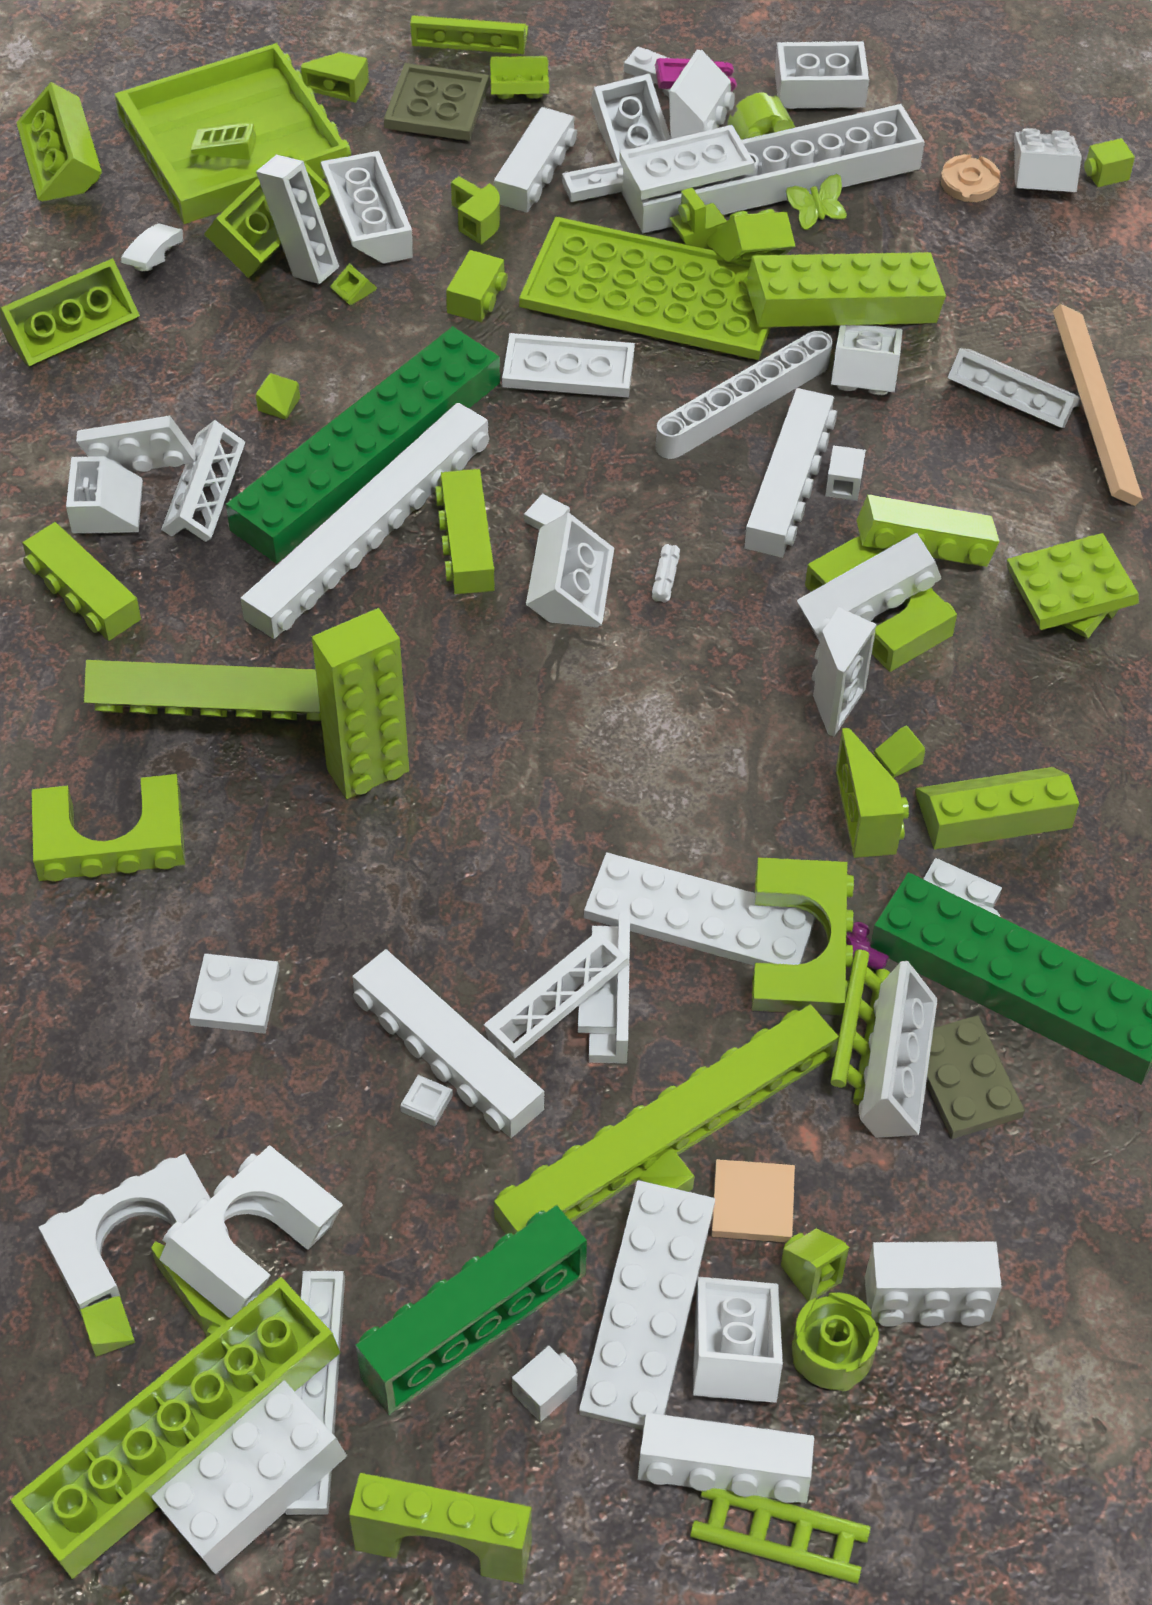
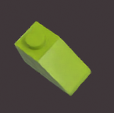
(337, 76)
(814, 1262)

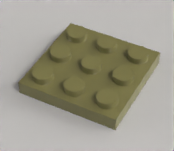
(436, 101)

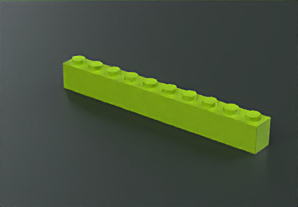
(675, 1120)

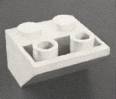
(103, 496)

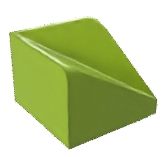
(277, 396)
(669, 1172)
(107, 1326)

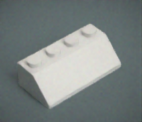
(369, 206)
(898, 1055)

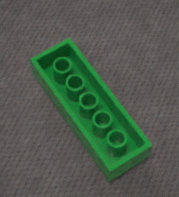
(471, 1308)

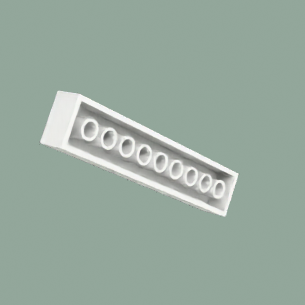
(852, 146)

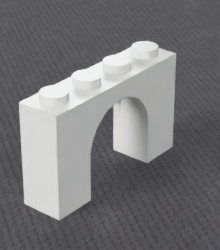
(263, 1187)
(78, 1236)

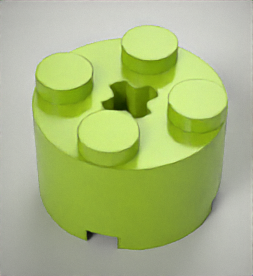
(760, 116)
(830, 1362)

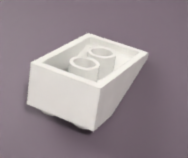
(629, 114)
(867, 358)
(737, 1340)

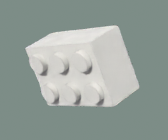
(821, 74)
(932, 1282)

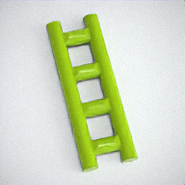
(848, 1037)
(797, 1553)

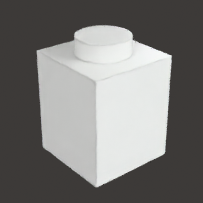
(845, 473)
(545, 1382)

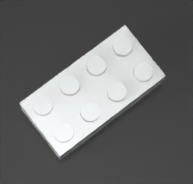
(249, 1476)

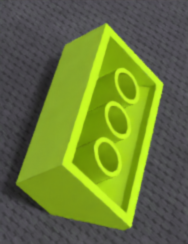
(58, 145)
(67, 313)
(998, 807)

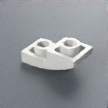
(150, 247)

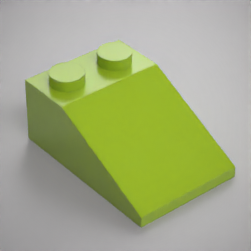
(869, 800)

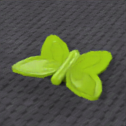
(818, 204)

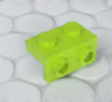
(519, 76)

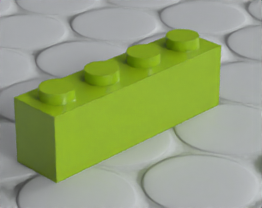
(467, 531)
(944, 531)
(81, 581)

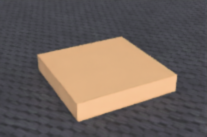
(753, 1201)

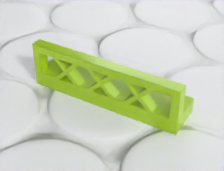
(468, 34)

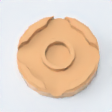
(970, 178)

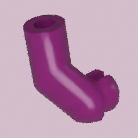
(859, 940)

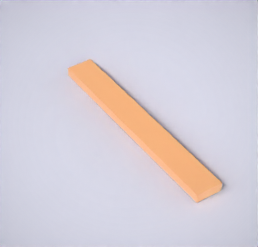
(1097, 405)

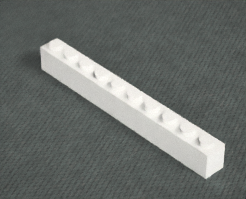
(364, 521)

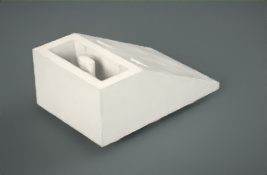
(1046, 160)

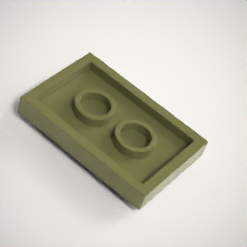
(969, 1079)

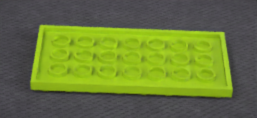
(644, 287)

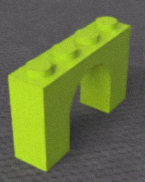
(905, 636)
(151, 844)
(823, 892)
(490, 1528)

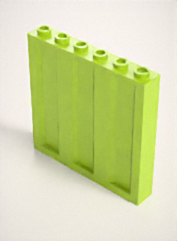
(242, 89)

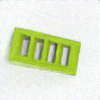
(231, 141)

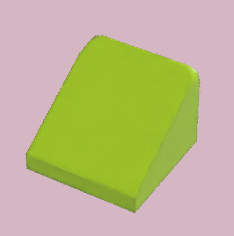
(352, 285)
(901, 752)

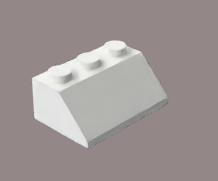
(699, 97)
(570, 573)
(841, 666)

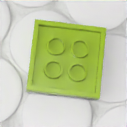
(1072, 581)

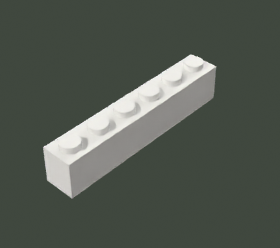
(790, 472)
(448, 1044)

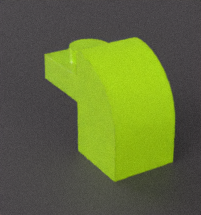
(476, 209)
(696, 220)

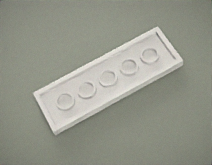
(697, 913)
(647, 1305)

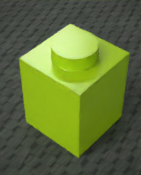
(1109, 162)

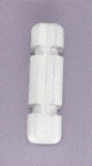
(665, 573)

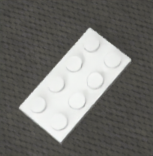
(686, 162)
(568, 365)

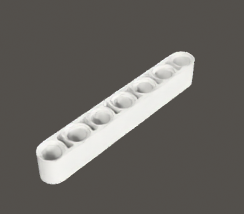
(743, 394)

